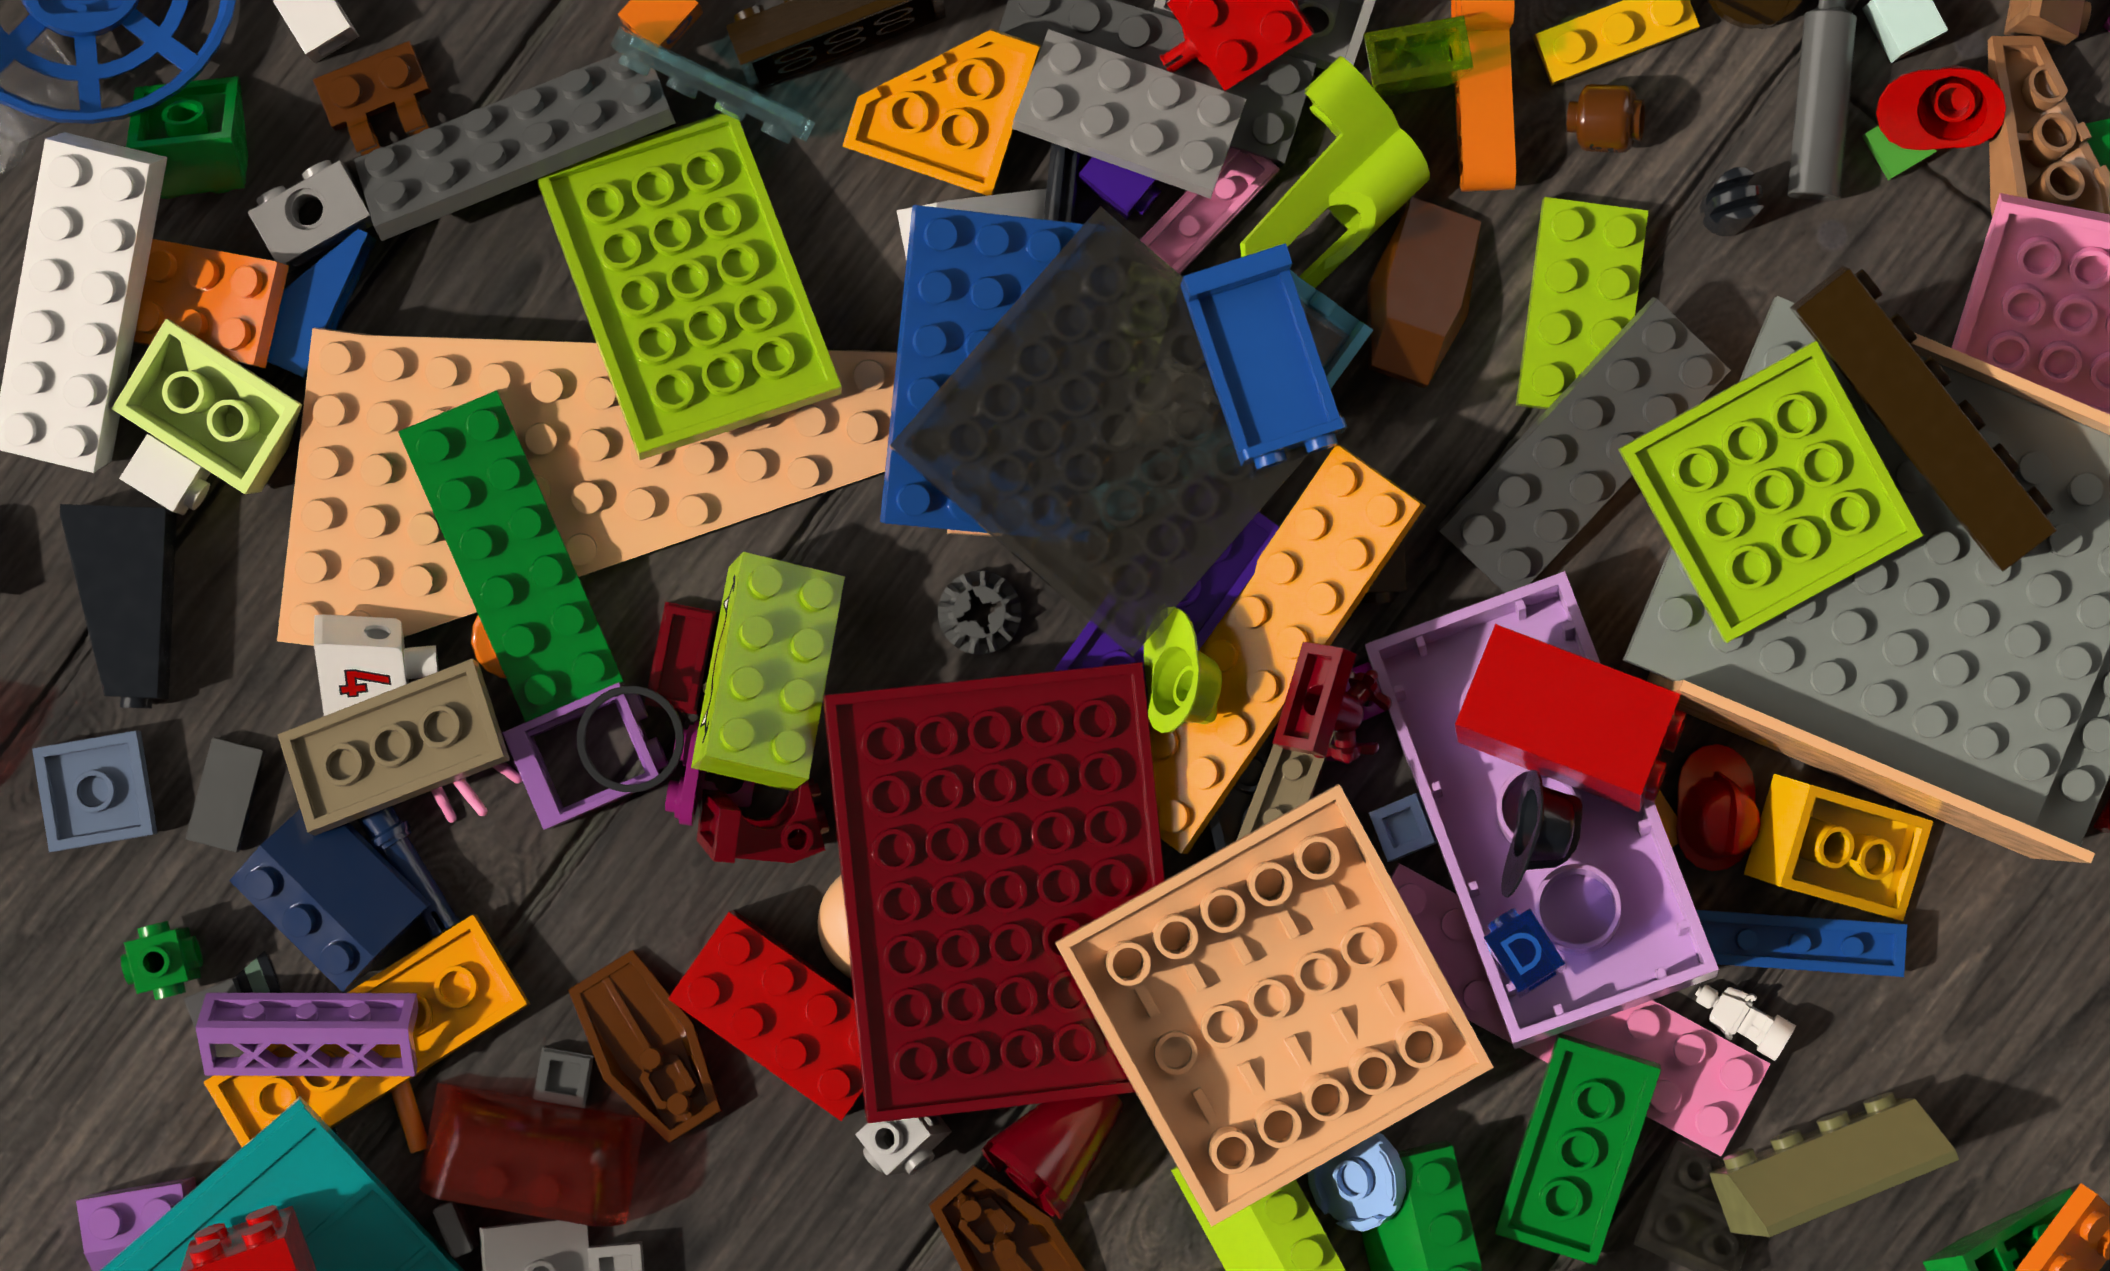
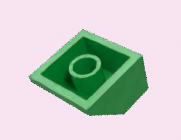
(198, 134)

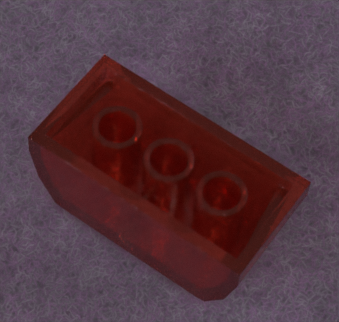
(531, 1156)

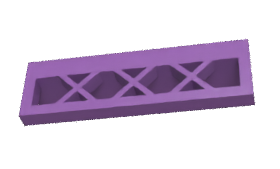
(305, 1025)

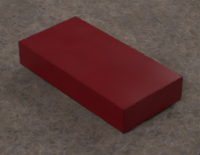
(682, 656)

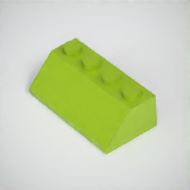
(1269, 1234)

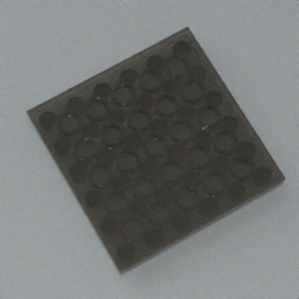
(1096, 437)

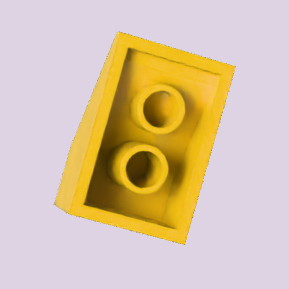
(1838, 847)

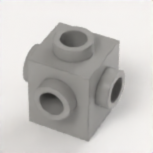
(902, 1144)

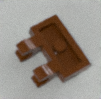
(372, 87)

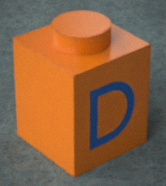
(660, 20)

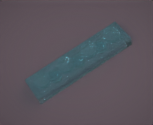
(692, 77)

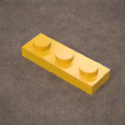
(1611, 35)

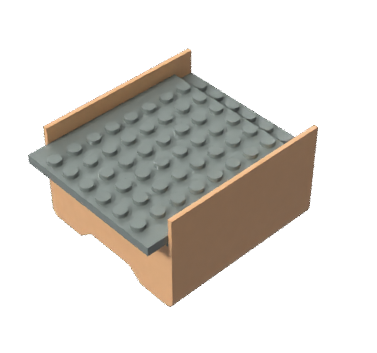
(1932, 664)

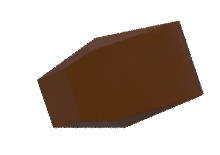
(1421, 291)
(646, 1046)
(998, 1228)

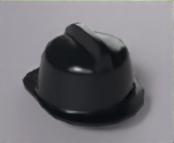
(1544, 831)

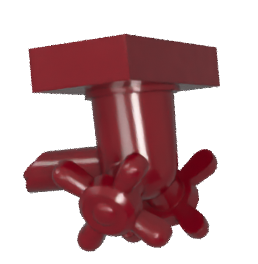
(1321, 705)

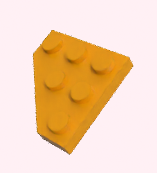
(949, 112)

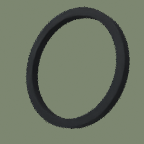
(581, 737)

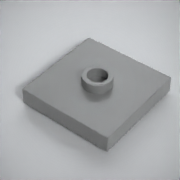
(535, 1246)

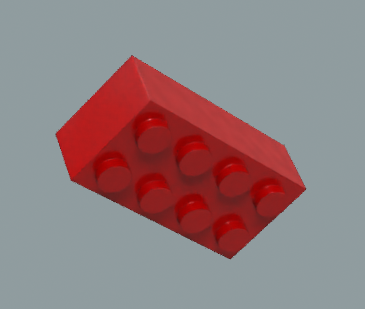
(776, 1012)

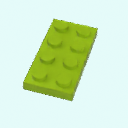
(1579, 292)

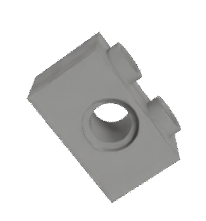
(342, 214)

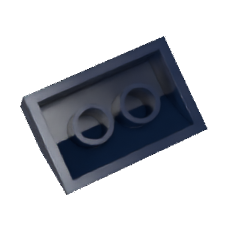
(330, 897)

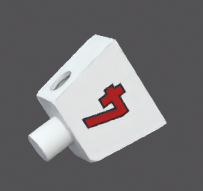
(365, 658)

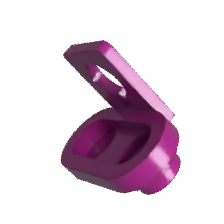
(685, 794)

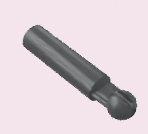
(1822, 102)

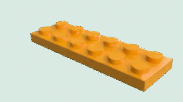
(460, 996)

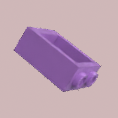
(535, 773)

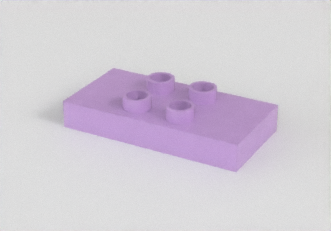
(1618, 900)

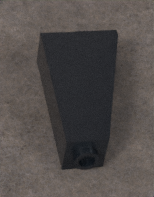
(126, 592)

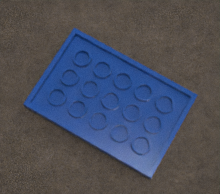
(957, 287)

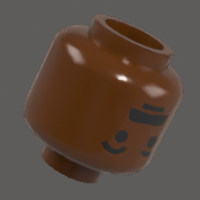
(1606, 118)

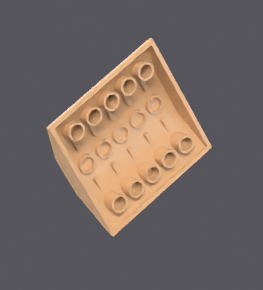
(1274, 1005)

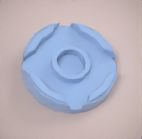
(1361, 1184)

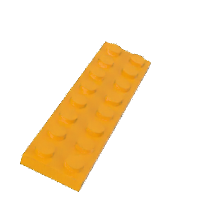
(1299, 593)

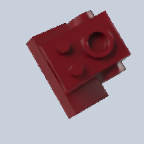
(730, 835)

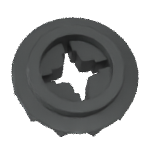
(969, 635)

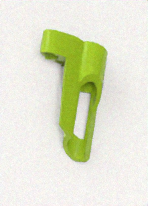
(1357, 178)

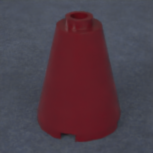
(1054, 1149)

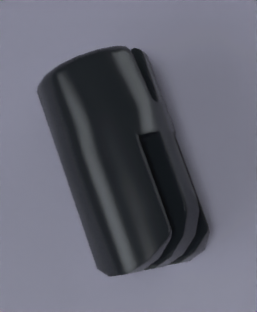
(1731, 202)

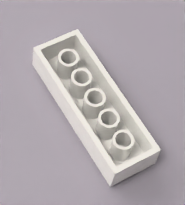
(78, 300)

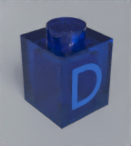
(1523, 951)

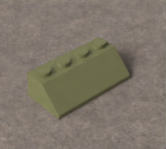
(1829, 1166)

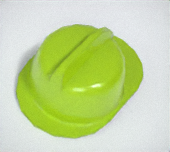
(1179, 677)

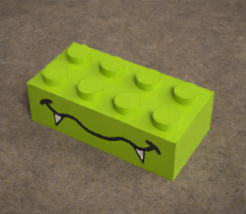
(768, 672)

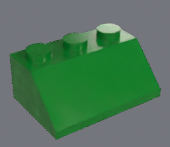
(1433, 1222)

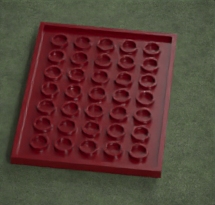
(967, 847)

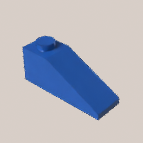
(317, 301)

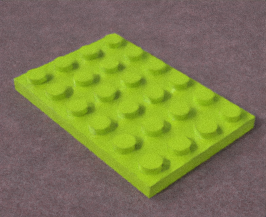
(688, 285)

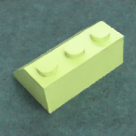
(209, 408)

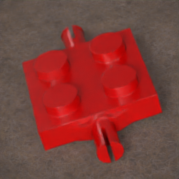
(1235, 35)

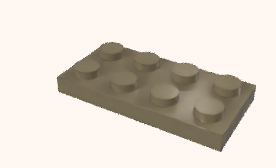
(393, 747)

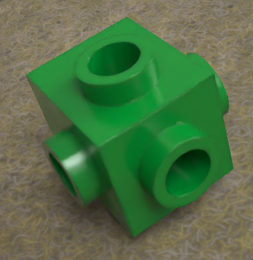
(180, 955)

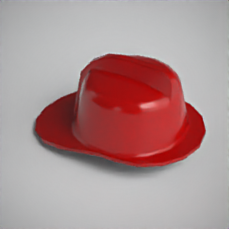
(1941, 109)
(1716, 808)

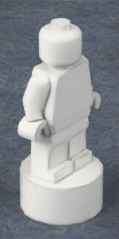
(1735, 1013)

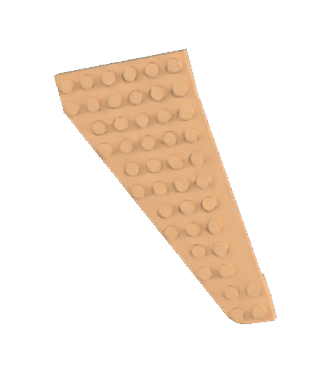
(371, 540)

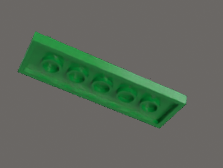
(510, 555)

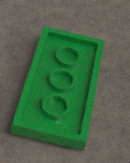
(1577, 1148)

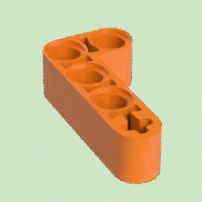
(1486, 98)

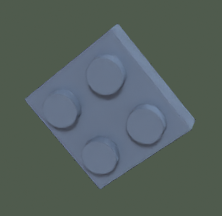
(94, 791)

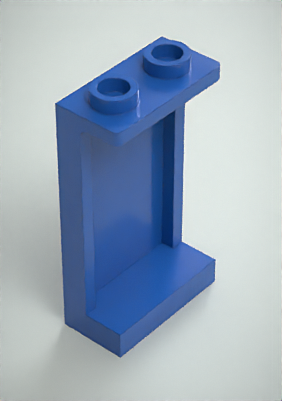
(1262, 357)

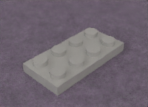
(1129, 113)

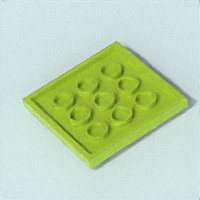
(1770, 491)

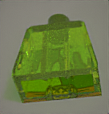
(1418, 56)

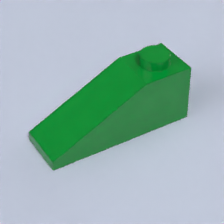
(2002, 1243)

